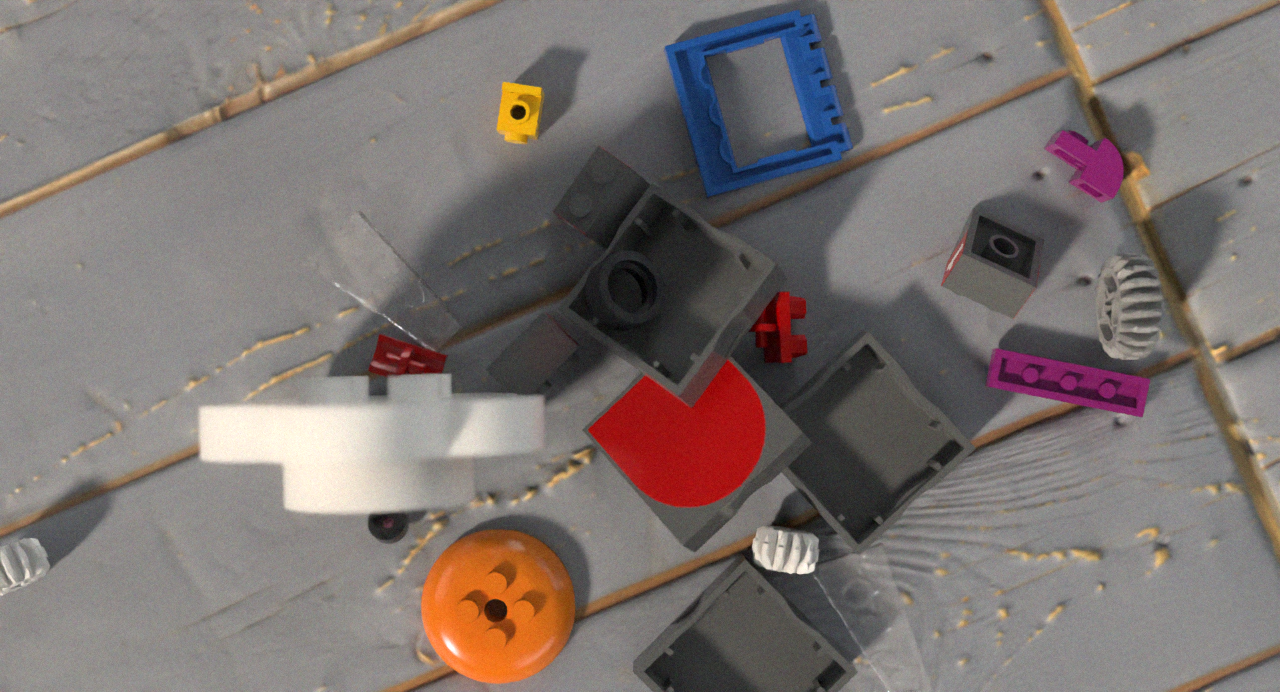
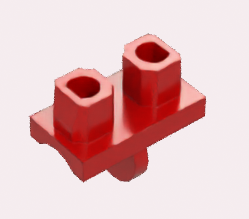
(774, 329)
(400, 358)

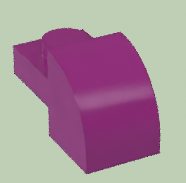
(1097, 167)

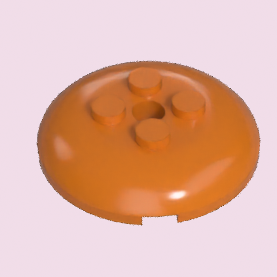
(505, 568)

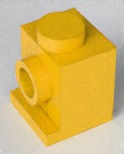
(523, 96)

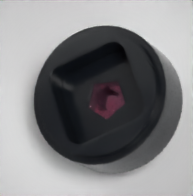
(388, 526)

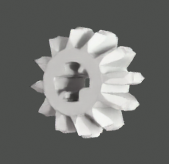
(785, 549)
(22, 564)

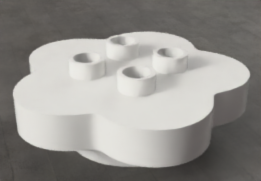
(374, 450)

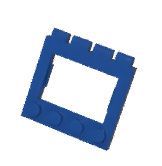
(704, 116)

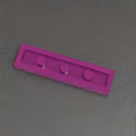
(1067, 382)

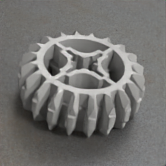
(1128, 306)

